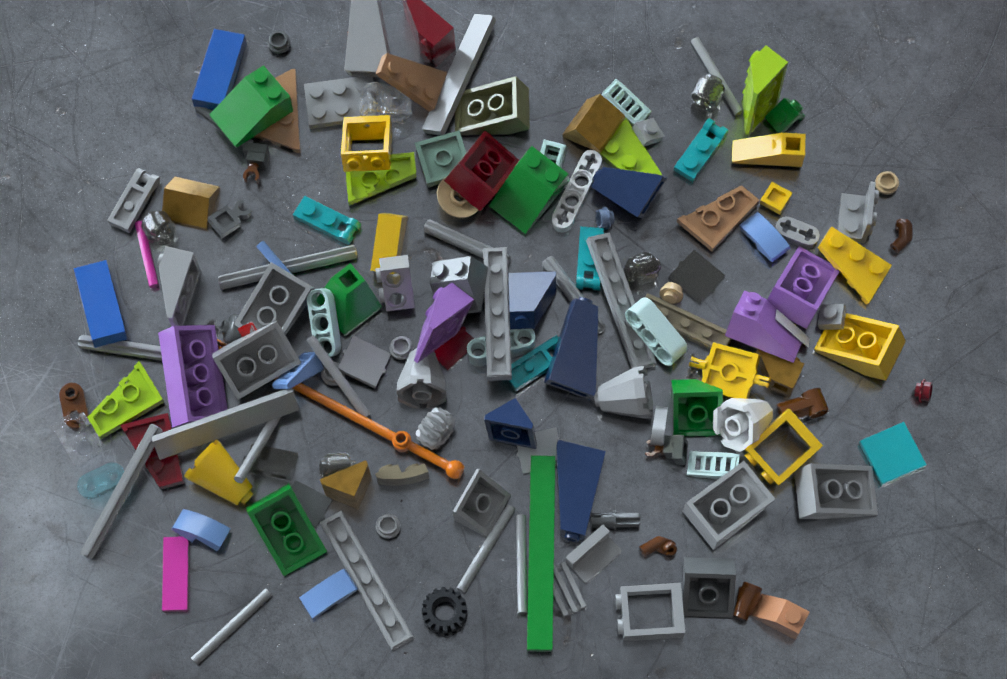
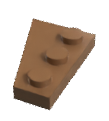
(412, 79)
(718, 219)

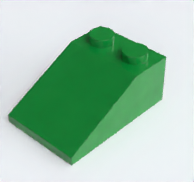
(252, 107)
(529, 190)
(286, 529)

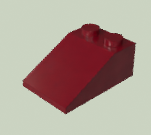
(432, 33)
(482, 171)

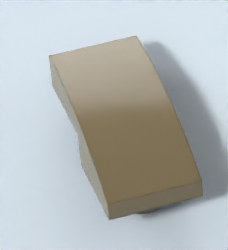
(392, 475)

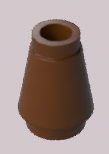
(747, 599)

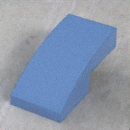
(765, 236)
(200, 527)
(328, 592)

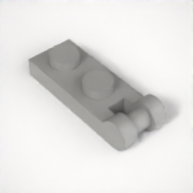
(133, 200)

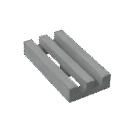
(563, 566)

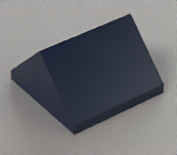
(510, 425)

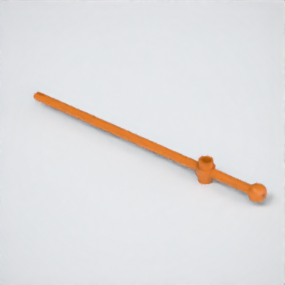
(453, 468)

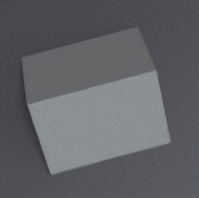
(480, 504)

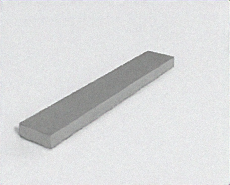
(459, 74)
(619, 298)
(497, 315)
(225, 423)
(367, 580)

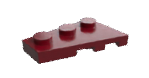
(166, 471)

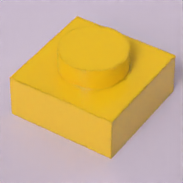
(776, 198)

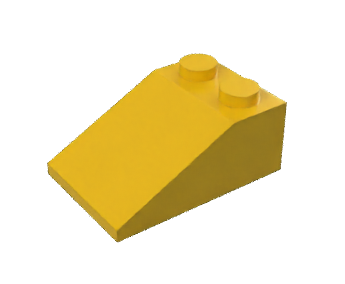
(863, 345)

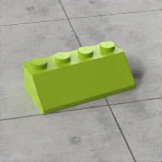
(762, 86)

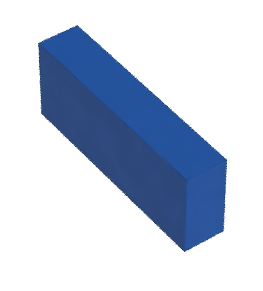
(219, 68)
(100, 304)

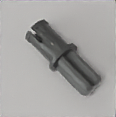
(614, 520)

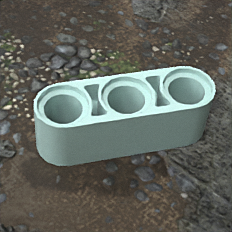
(328, 311)
(656, 331)
(517, 348)

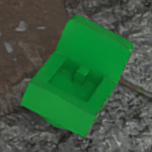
(785, 114)

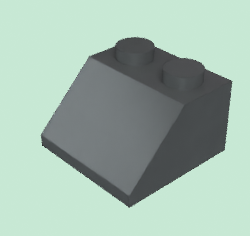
(463, 272)
(708, 587)

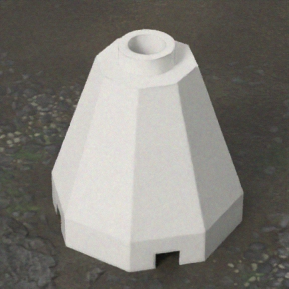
(741, 421)

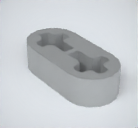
(797, 232)
(659, 425)

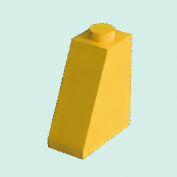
(388, 237)

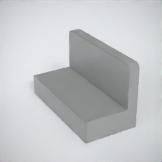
(593, 554)

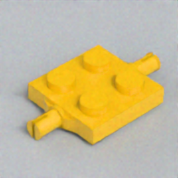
(731, 370)

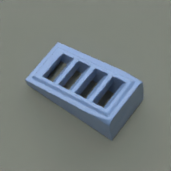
(309, 366)

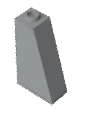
(366, 38)

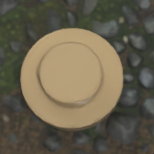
(887, 183)
(671, 293)

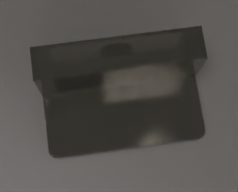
(275, 463)

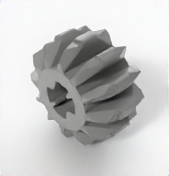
(435, 428)

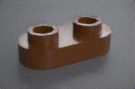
(73, 403)

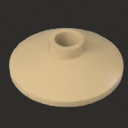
(450, 205)

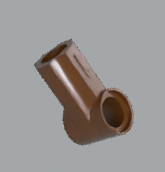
(809, 404)

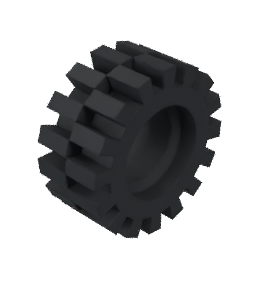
(444, 626)

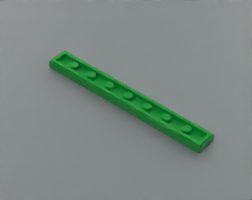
(541, 554)

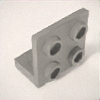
(858, 214)

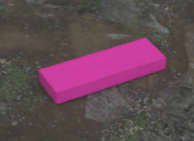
(175, 574)

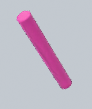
(147, 256)

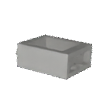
(623, 624)

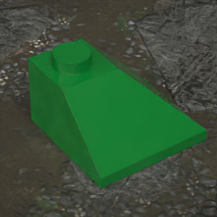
(693, 407)

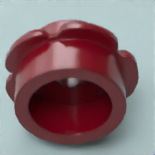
(924, 390)

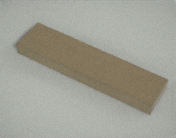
(691, 326)

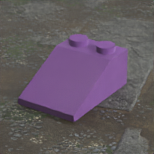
(802, 286)
(443, 319)
(756, 326)

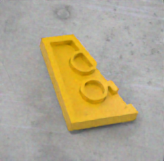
(857, 264)

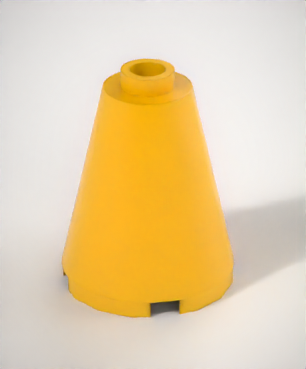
(216, 473)

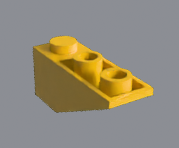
(771, 149)

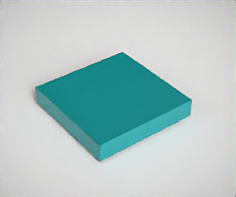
(892, 453)

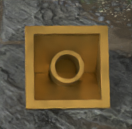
(594, 123)
(189, 202)
(348, 484)

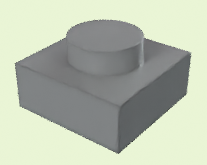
(648, 132)
(832, 316)

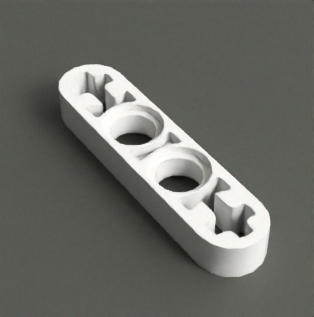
(578, 191)

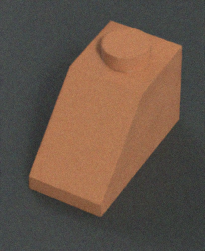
(780, 615)

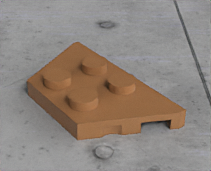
(286, 130)

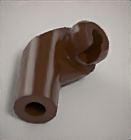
(905, 230)
(659, 544)

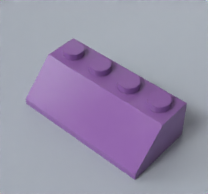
(191, 373)

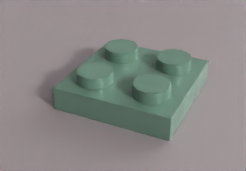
(439, 156)

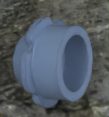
(604, 218)

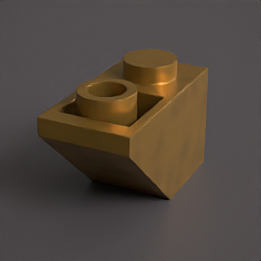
(781, 371)

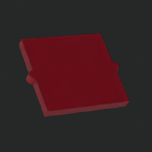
(453, 349)

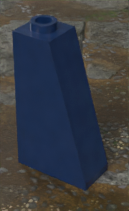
(575, 354)
(577, 481)

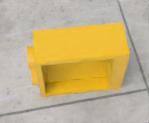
(355, 129)
(801, 430)

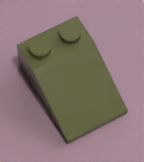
(494, 108)

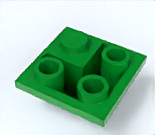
(352, 298)

